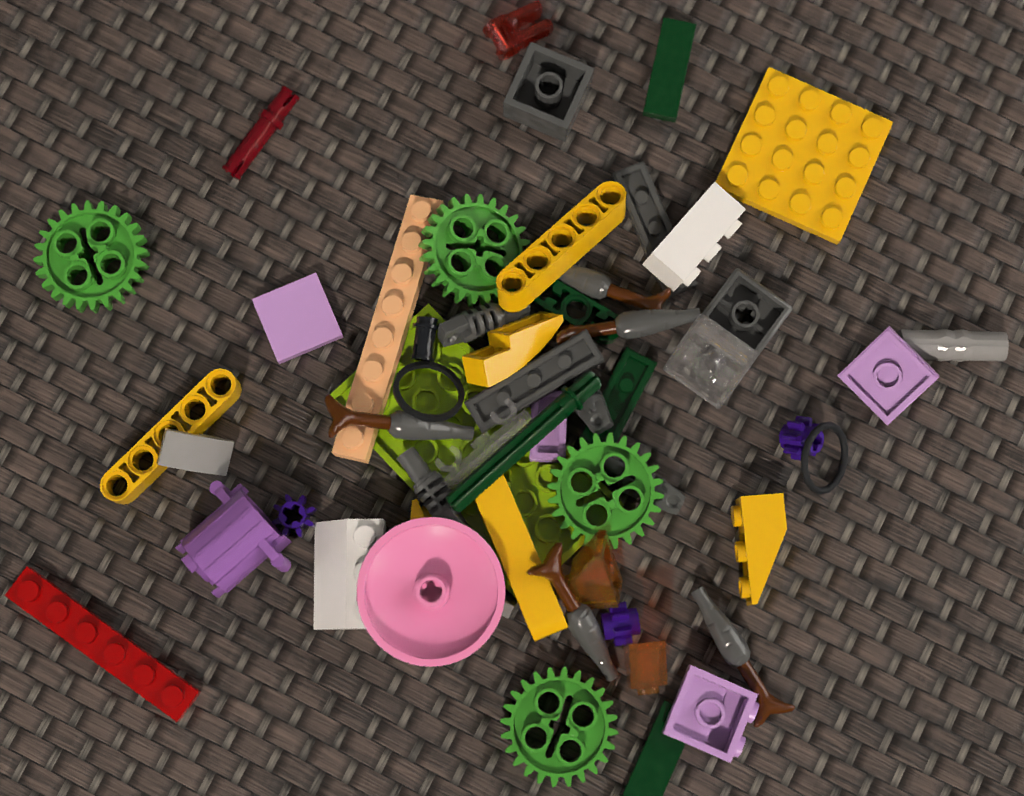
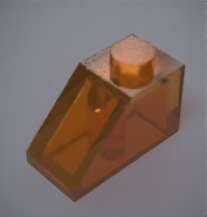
(595, 574)
(646, 666)

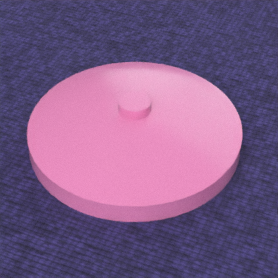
(431, 591)

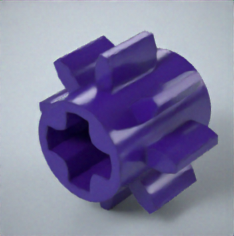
(794, 435)
(293, 506)
(620, 624)

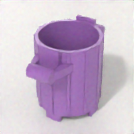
(233, 541)

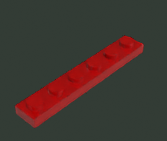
(103, 644)

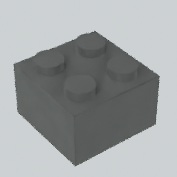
(548, 91)

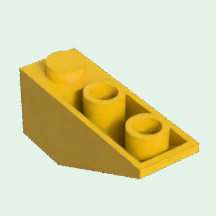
(761, 532)

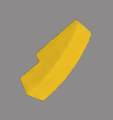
(510, 348)

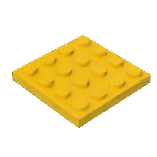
(803, 155)

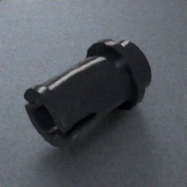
(424, 338)

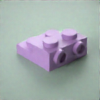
(711, 714)

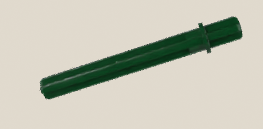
(523, 441)

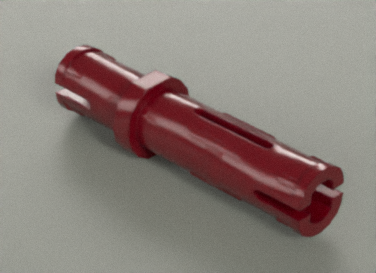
(261, 132)

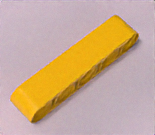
(557, 260)
(178, 418)
(516, 556)

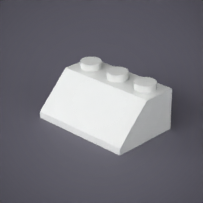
(338, 558)

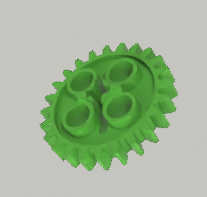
(475, 220)
(63, 267)
(591, 460)
(590, 737)

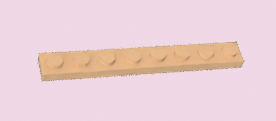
(387, 330)

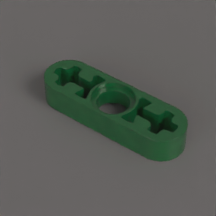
(573, 295)

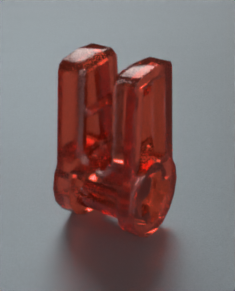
(505, 33)

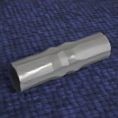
(957, 344)

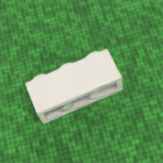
(695, 238)

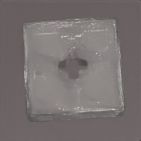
(710, 361)

